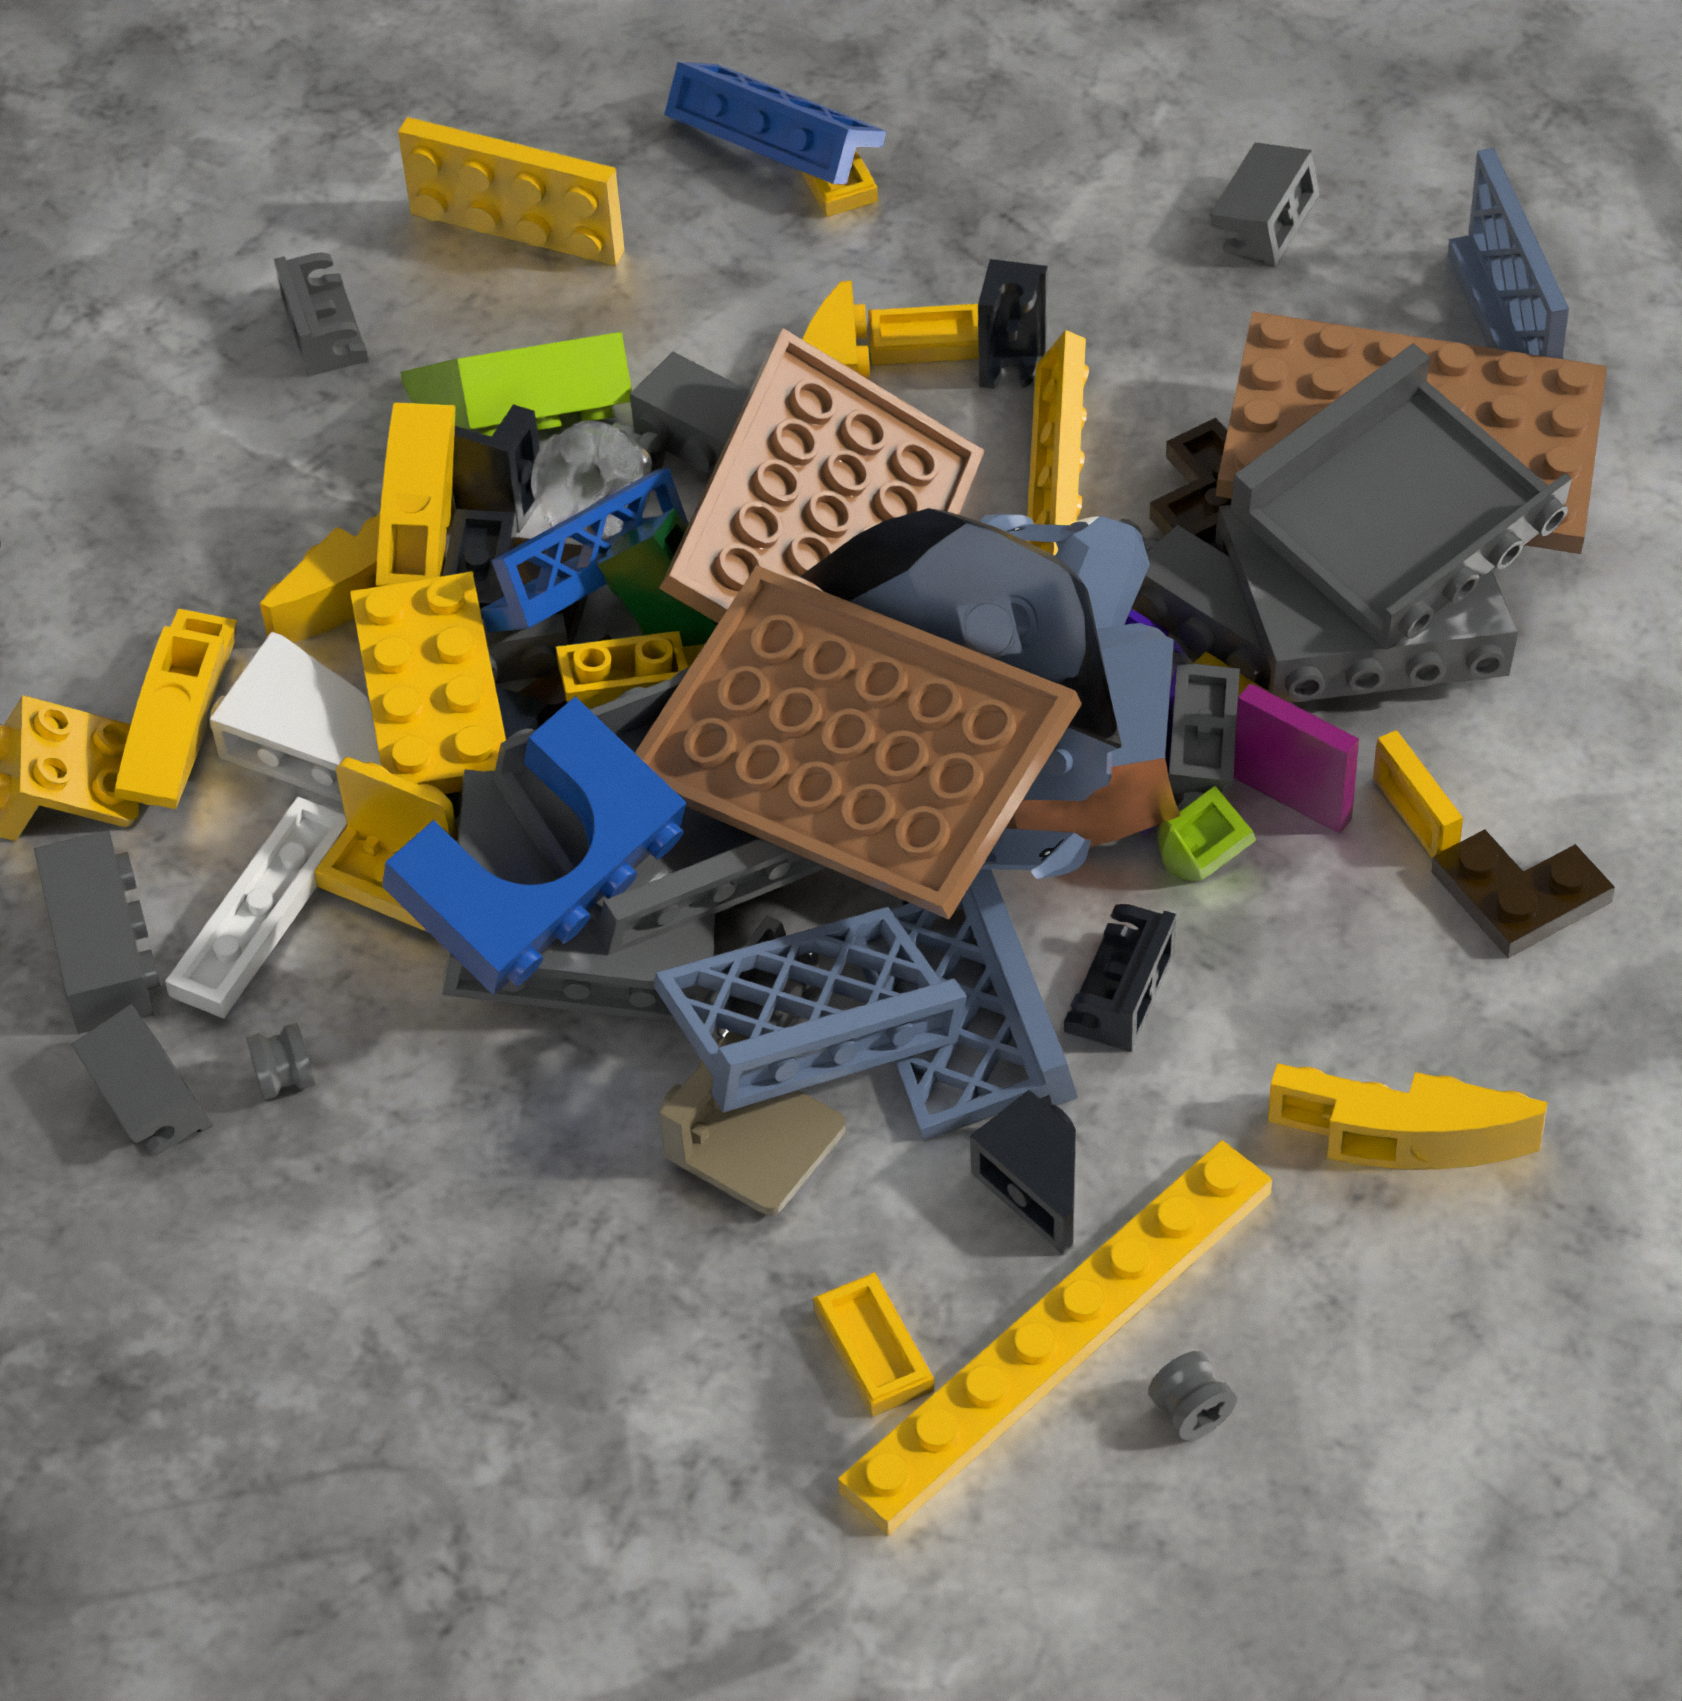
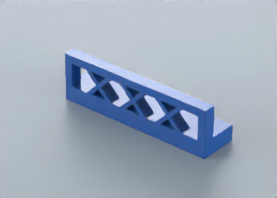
(769, 120)
(576, 578)

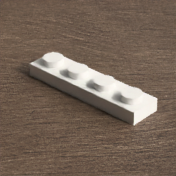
(256, 910)

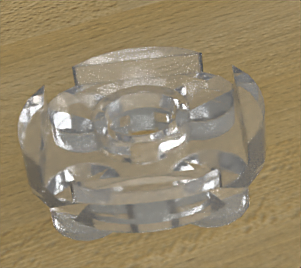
(578, 451)

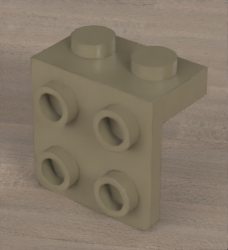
(751, 1151)

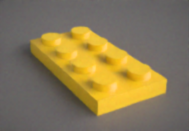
(512, 191)
(429, 679)

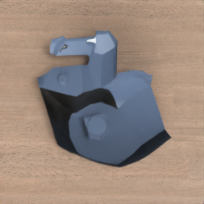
(1011, 605)

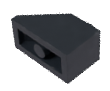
(1030, 1165)

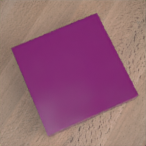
(1295, 758)

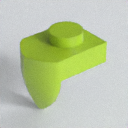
(1203, 837)

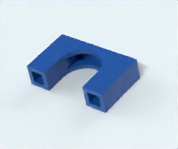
(505, 926)

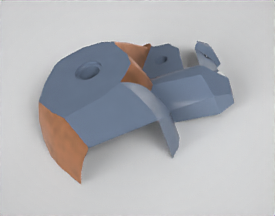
(1138, 671)

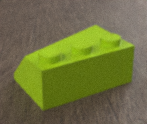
(547, 378)

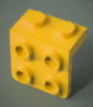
(61, 763)
(380, 818)

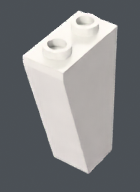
(293, 719)

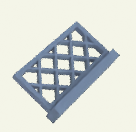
(1506, 269)
(1016, 1000)
(832, 1040)

